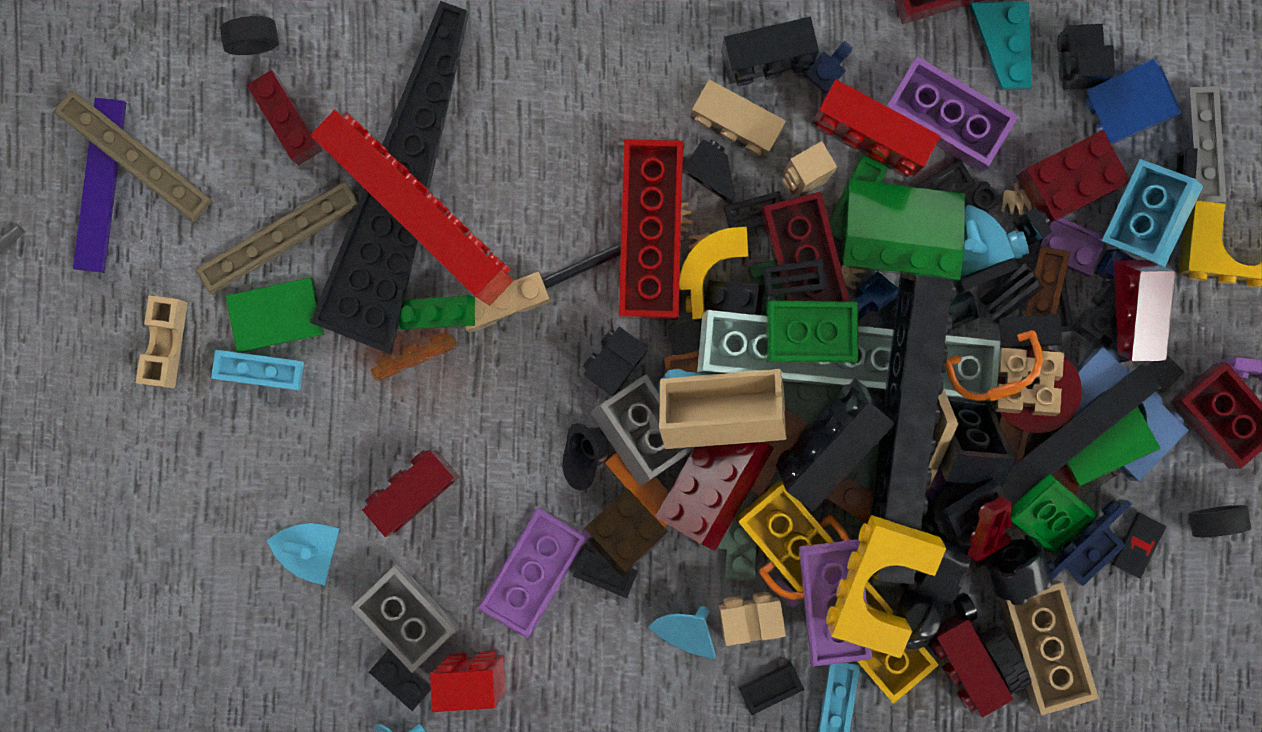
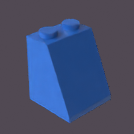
(1133, 102)

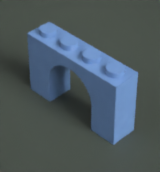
(1099, 374)

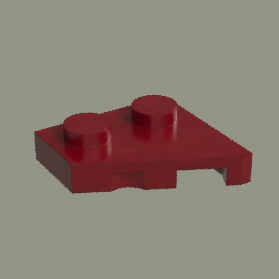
(990, 532)

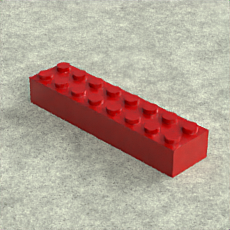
(406, 201)

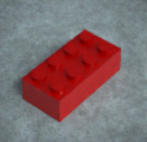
(875, 129)
(468, 682)

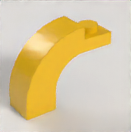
(709, 251)

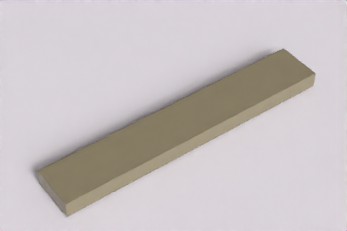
(132, 156)
(277, 237)

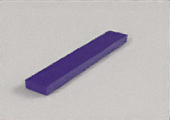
(98, 197)

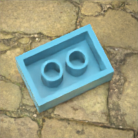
(1152, 212)

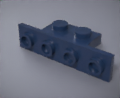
(1093, 548)

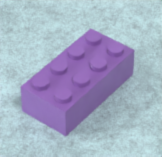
(966, 120)

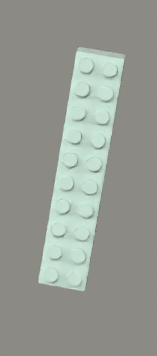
(739, 344)

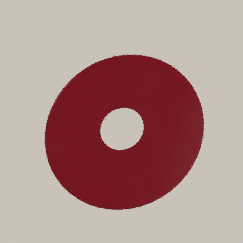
(1070, 401)

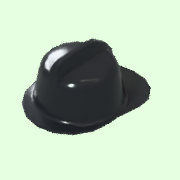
(582, 455)
(922, 615)

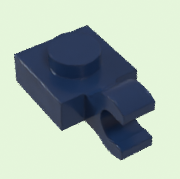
(828, 68)
(875, 293)

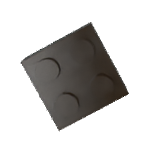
(624, 532)

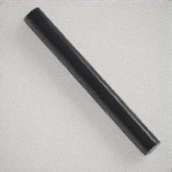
(582, 266)

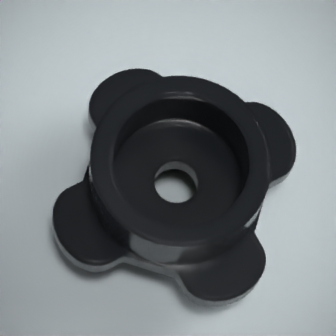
(983, 189)

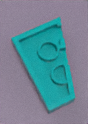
(1007, 40)

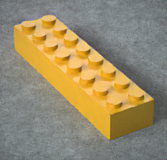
(783, 525)

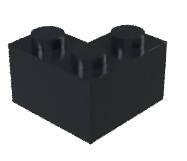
(1084, 56)

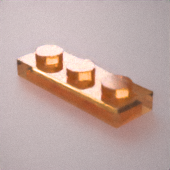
(413, 356)

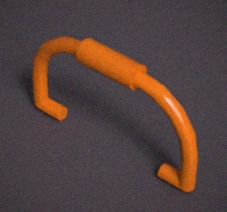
(1003, 390)
(768, 567)

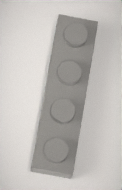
(1206, 135)

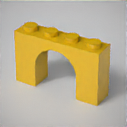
(1204, 251)
(881, 545)

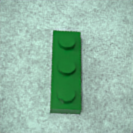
(438, 313)

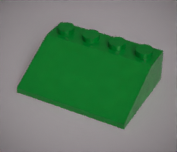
(903, 229)

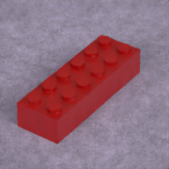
(651, 229)

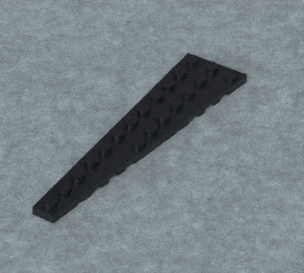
(378, 252)

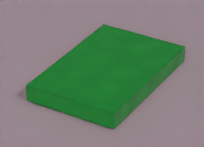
(273, 315)
(812, 331)
(1117, 447)
(1051, 513)

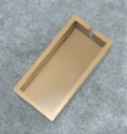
(722, 409)

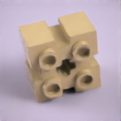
(1043, 396)
(751, 619)

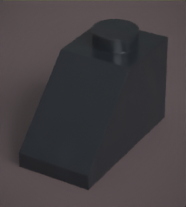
(711, 169)

